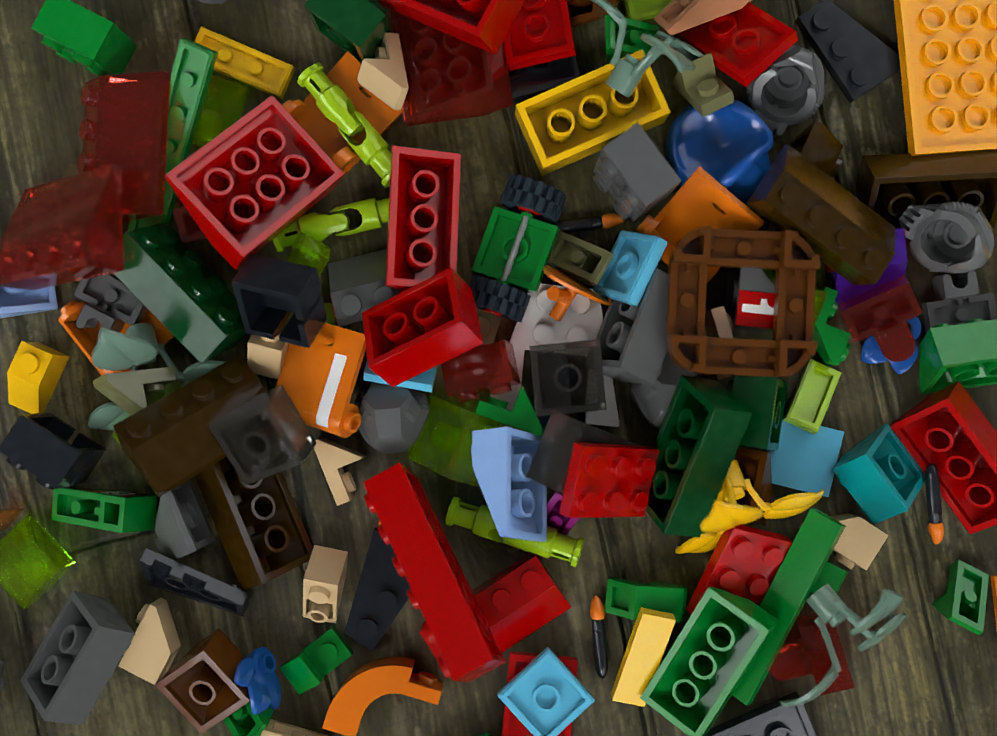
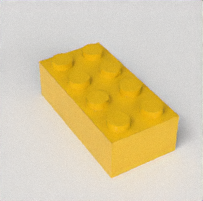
(587, 116)

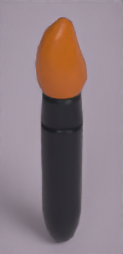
(587, 223)
(934, 506)
(597, 613)

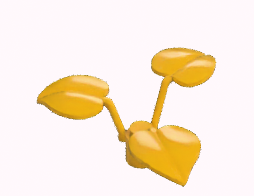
(728, 515)

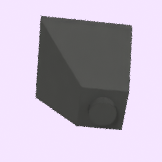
(181, 523)

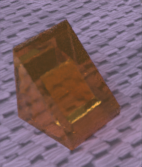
(7, 516)

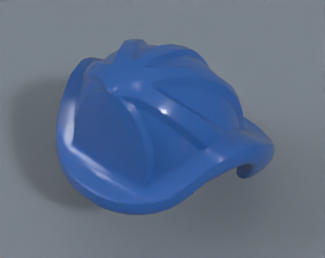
(726, 144)

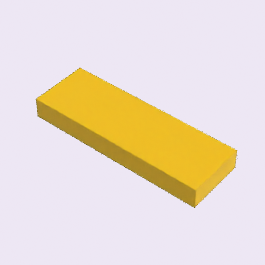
(247, 64)
(642, 655)

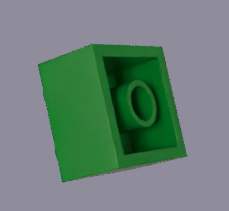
(83, 37)

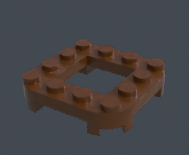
(793, 302)

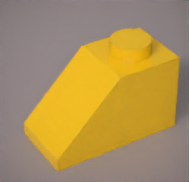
(34, 376)

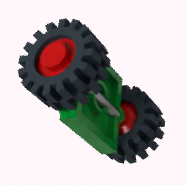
(516, 247)

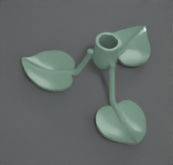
(630, 70)
(124, 351)
(834, 611)

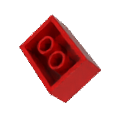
(421, 327)

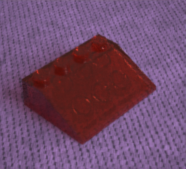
(449, 75)
(128, 127)
(65, 231)

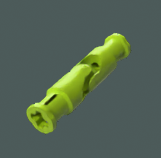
(339, 109)
(321, 226)
(482, 524)

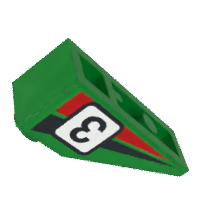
(105, 509)

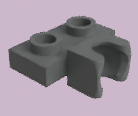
(957, 303)
(109, 304)

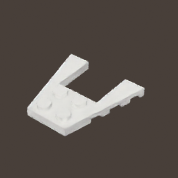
(578, 324)

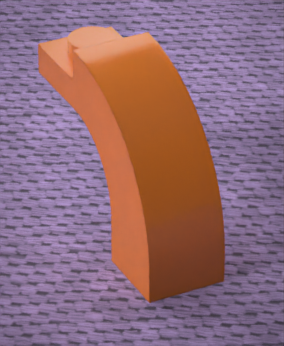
(375, 680)

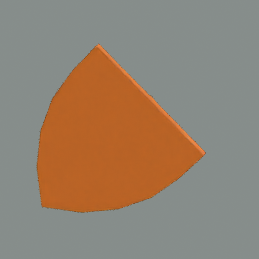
(565, 296)

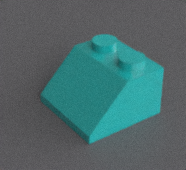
(880, 475)

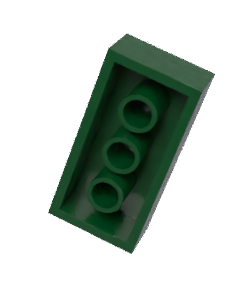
(181, 291)
(694, 454)

